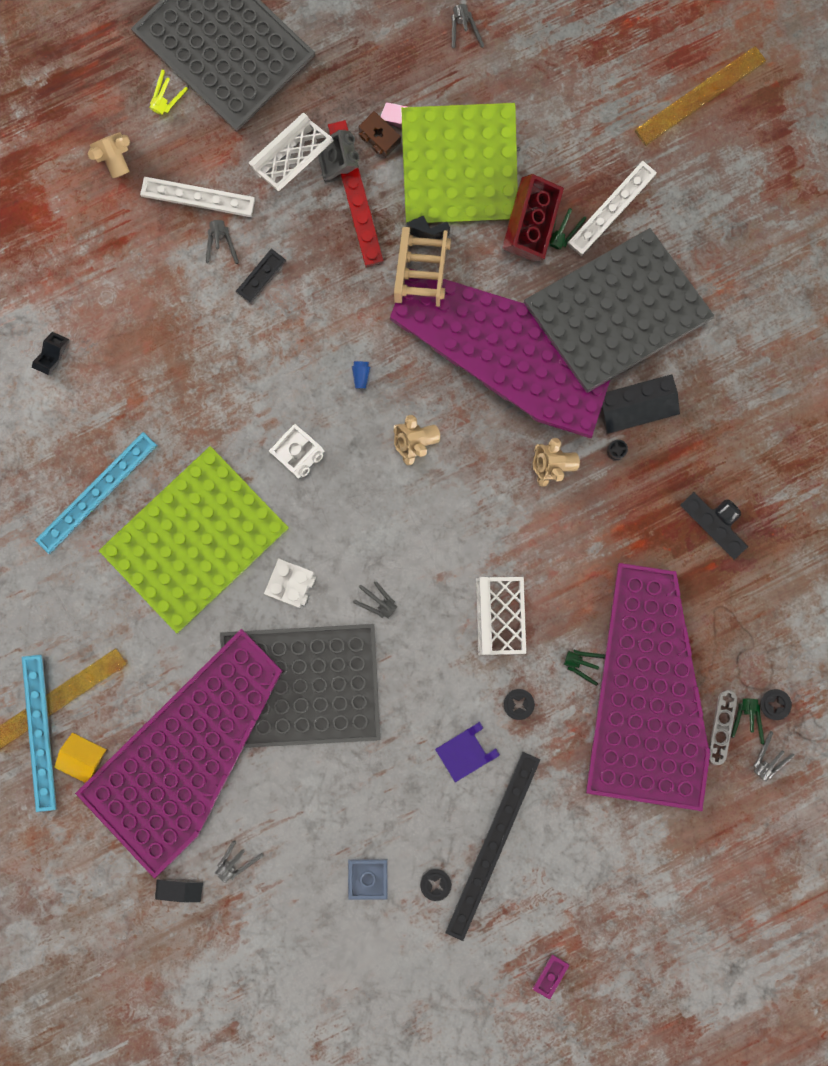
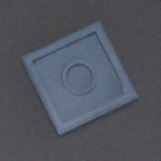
(367, 879)

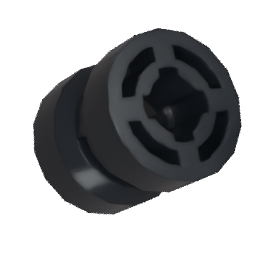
(619, 448)

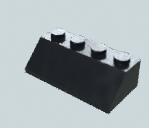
(640, 404)

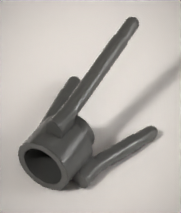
(462, 16)
(217, 231)
(386, 606)
(765, 769)
(226, 870)

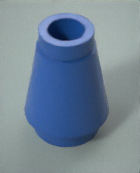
(360, 373)

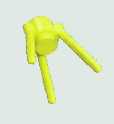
(158, 102)

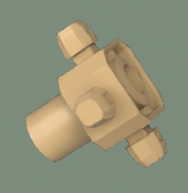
(110, 150)
(412, 439)
(551, 462)

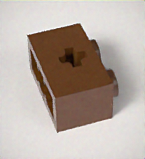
(376, 125)

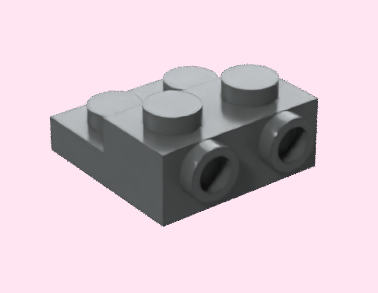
(339, 155)

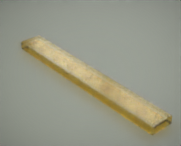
(700, 96)
(65, 693)

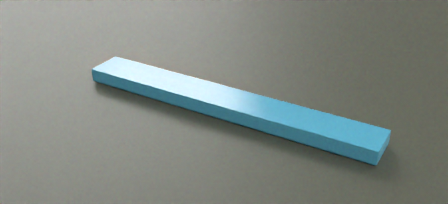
(95, 492)
(39, 733)

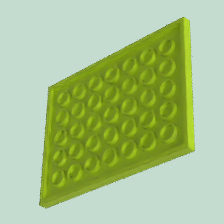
(193, 539)

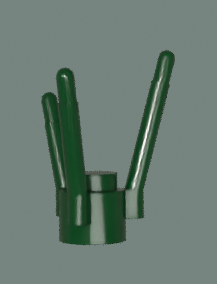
(558, 238)
(574, 660)
(751, 708)

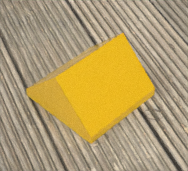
(79, 757)

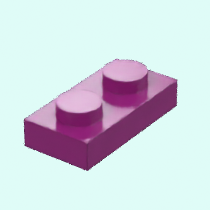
(550, 976)

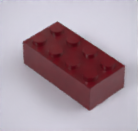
(533, 218)

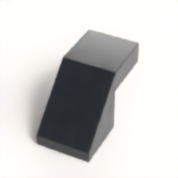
(420, 229)
(52, 351)
(178, 890)

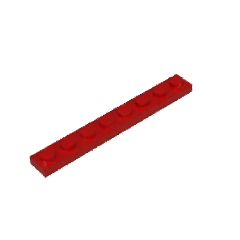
(360, 210)

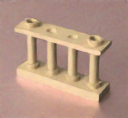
(406, 257)

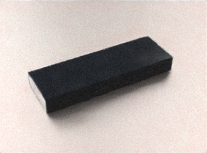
(261, 276)

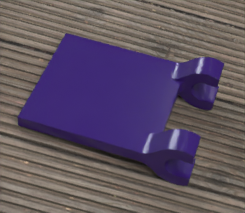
(464, 753)

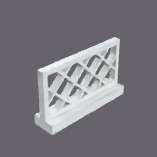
(283, 145)
(484, 615)

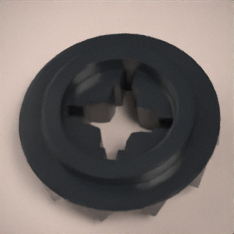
(519, 694)
(780, 712)
(437, 894)

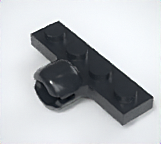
(717, 522)

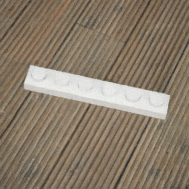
(197, 196)
(612, 208)

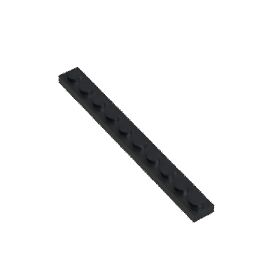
(492, 846)

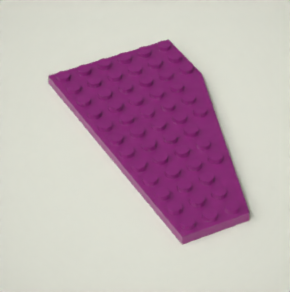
(503, 350)
(649, 707)
(176, 764)

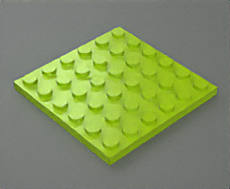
(459, 162)

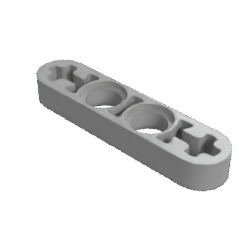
(725, 728)

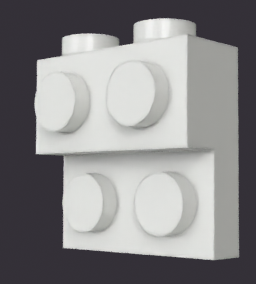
(297, 451)
(290, 583)

